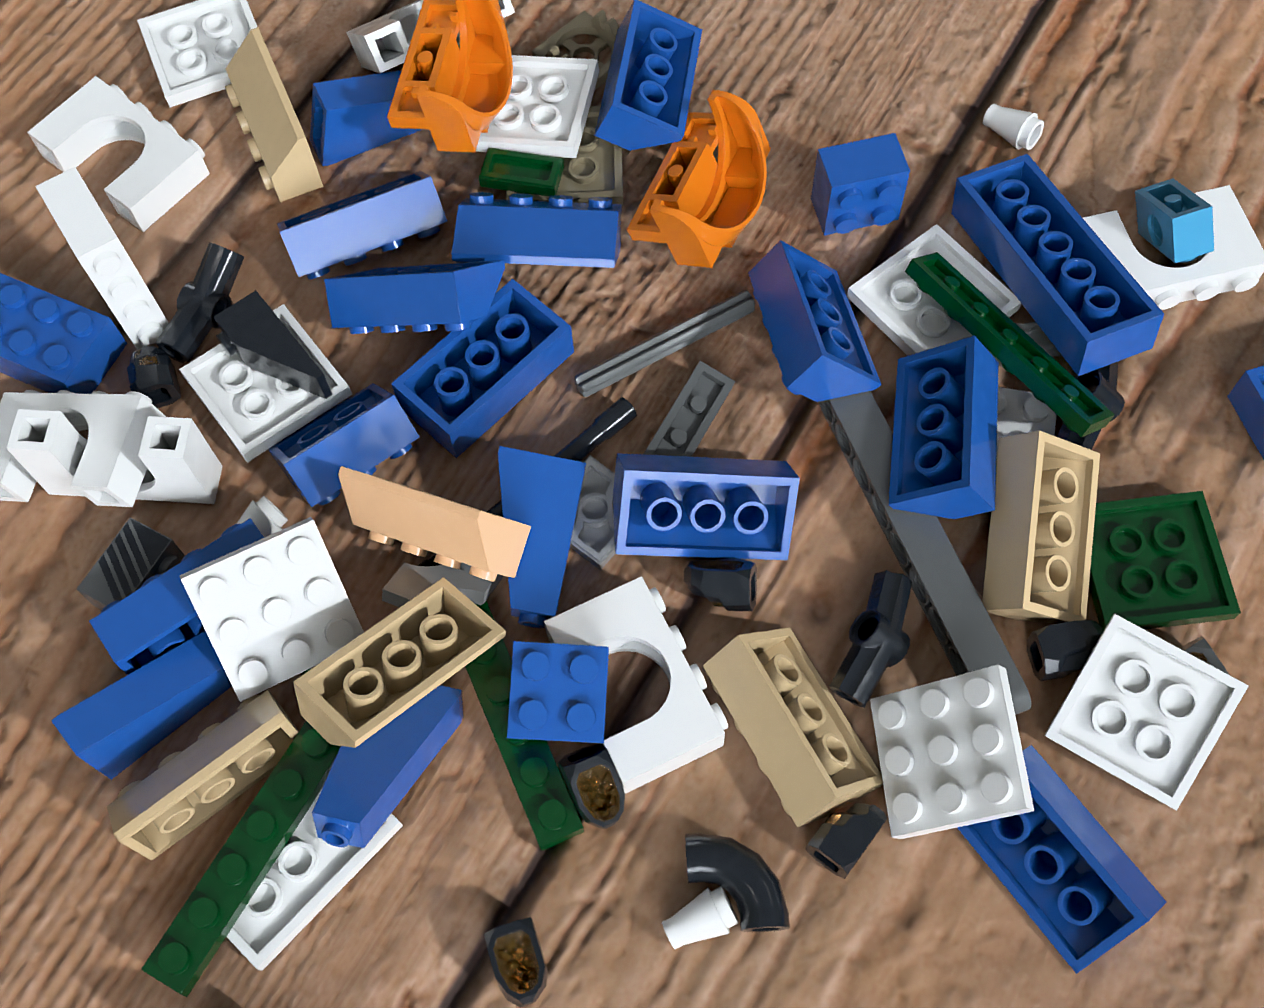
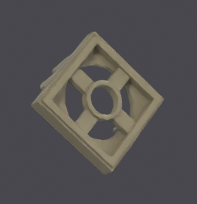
(582, 24)

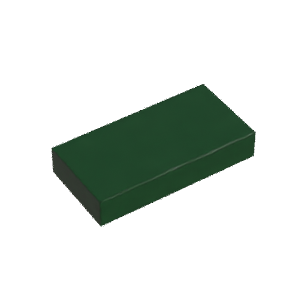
(521, 172)

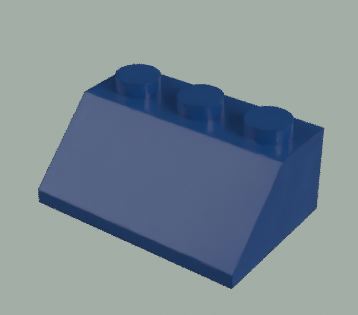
(350, 435)

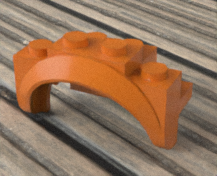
(453, 88)
(703, 202)

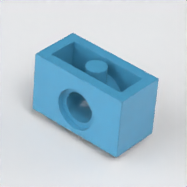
(1175, 220)

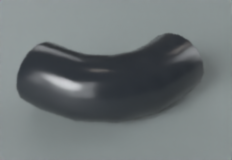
(743, 875)

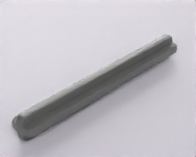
(664, 343)

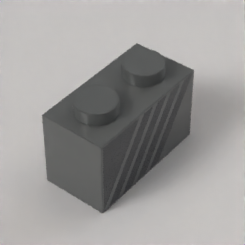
(128, 563)

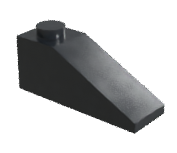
(267, 345)

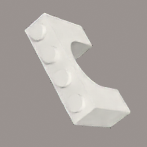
(386, 40)
(105, 115)
(103, 256)
(1231, 266)
(172, 448)
(110, 464)
(686, 723)

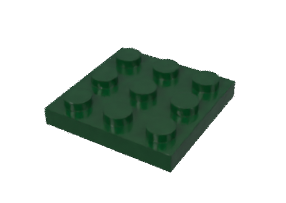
(1159, 563)

